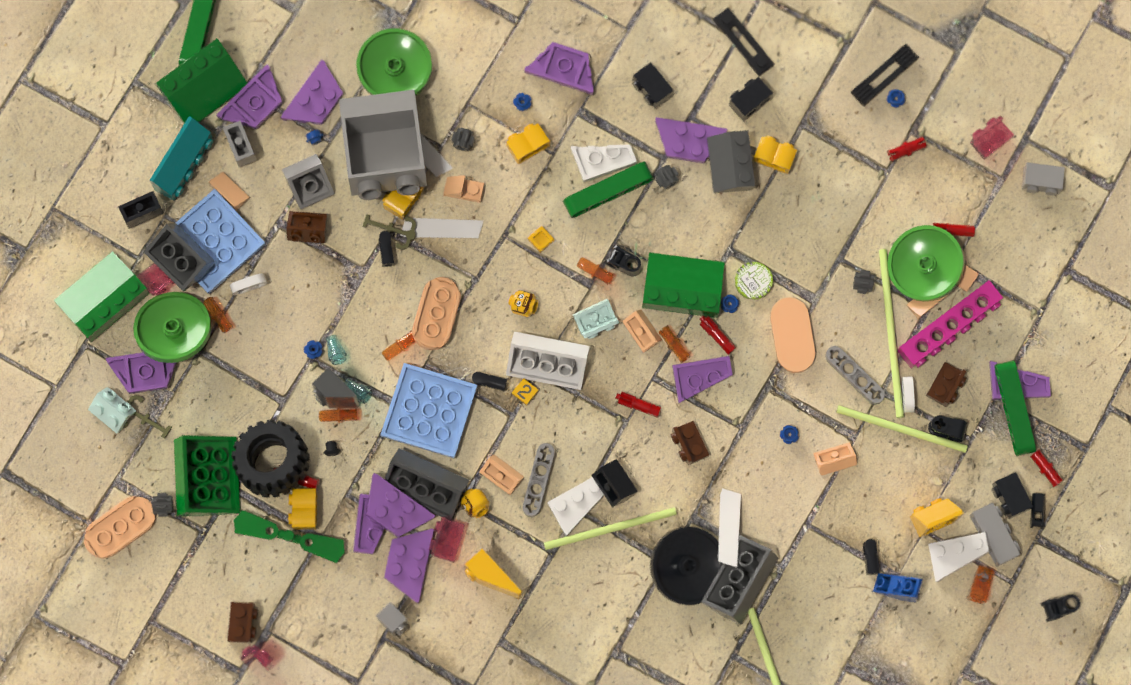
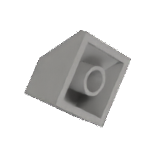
(308, 181)

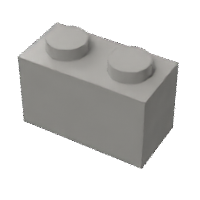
(239, 144)
(1043, 178)
(393, 620)

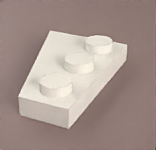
(602, 160)
(575, 504)
(956, 553)

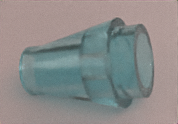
(336, 352)
(362, 391)

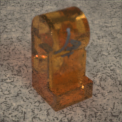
(980, 585)

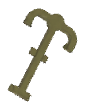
(410, 234)
(145, 418)

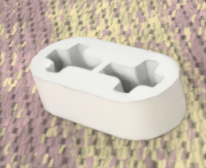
(248, 284)
(908, 395)

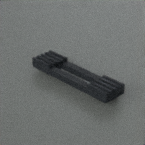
(903, 57)
(760, 62)

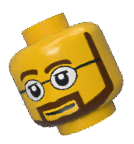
(523, 303)
(475, 503)

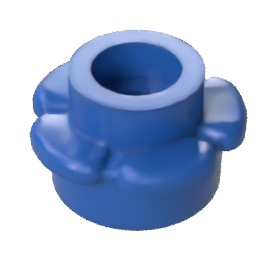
(896, 93)
(522, 106)
(314, 137)
(733, 300)
(313, 354)
(789, 439)

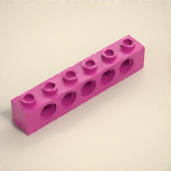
(986, 293)

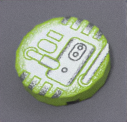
(753, 280)

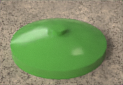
(393, 62)
(926, 263)
(172, 327)

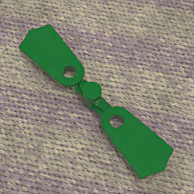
(322, 546)

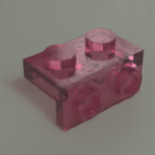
(991, 137)
(154, 279)
(447, 539)
(262, 656)

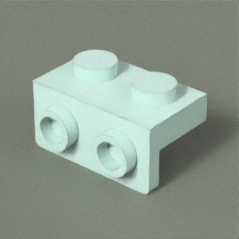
(595, 319)
(111, 409)

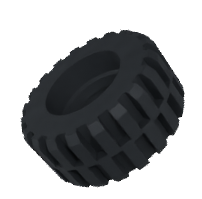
(260, 438)

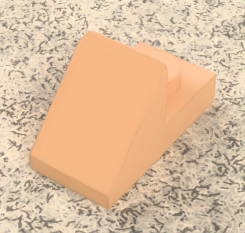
(463, 189)

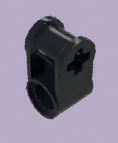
(620, 259)
(950, 428)
(1057, 608)

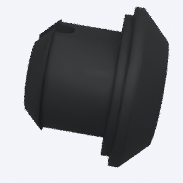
(331, 449)

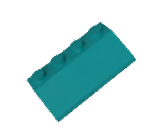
(181, 159)

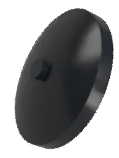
(685, 564)

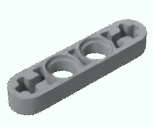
(852, 377)
(540, 480)

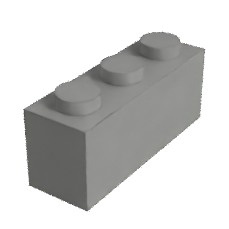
(1000, 542)

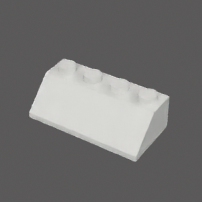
(547, 360)

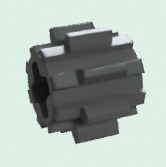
(463, 139)
(667, 177)
(863, 281)
(162, 504)

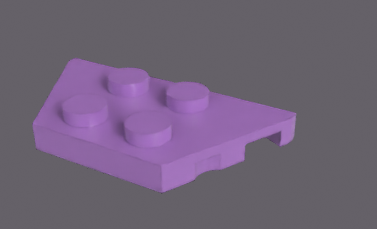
(564, 67)
(315, 98)
(253, 102)
(685, 139)
(141, 373)
(394, 509)
(408, 562)

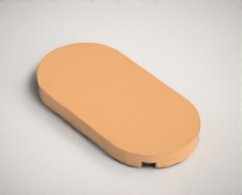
(436, 313)
(792, 335)
(119, 527)

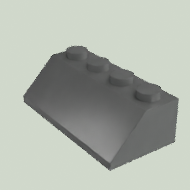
(426, 483)
(737, 587)

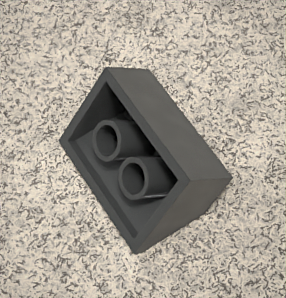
(731, 162)
(179, 256)
(334, 392)

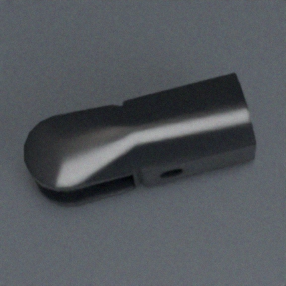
(386, 249)
(489, 380)
(1038, 503)
(871, 557)

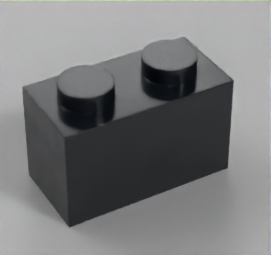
(652, 85)
(750, 98)
(140, 209)
(614, 483)
(1011, 495)

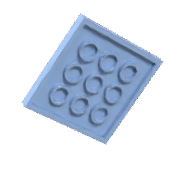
(222, 236)
(429, 410)

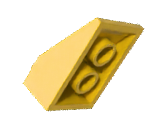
(935, 516)
(490, 575)

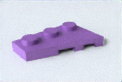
(699, 375)

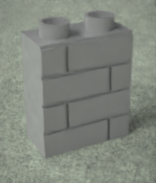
(382, 144)

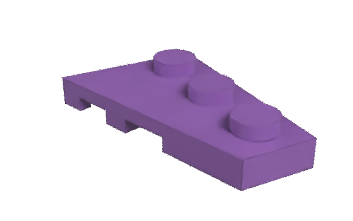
(1032, 384)
(367, 531)

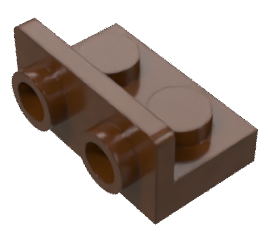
(306, 227)
(946, 383)
(689, 442)
(241, 622)

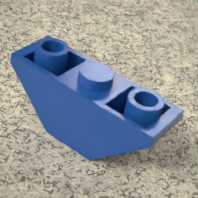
(898, 587)

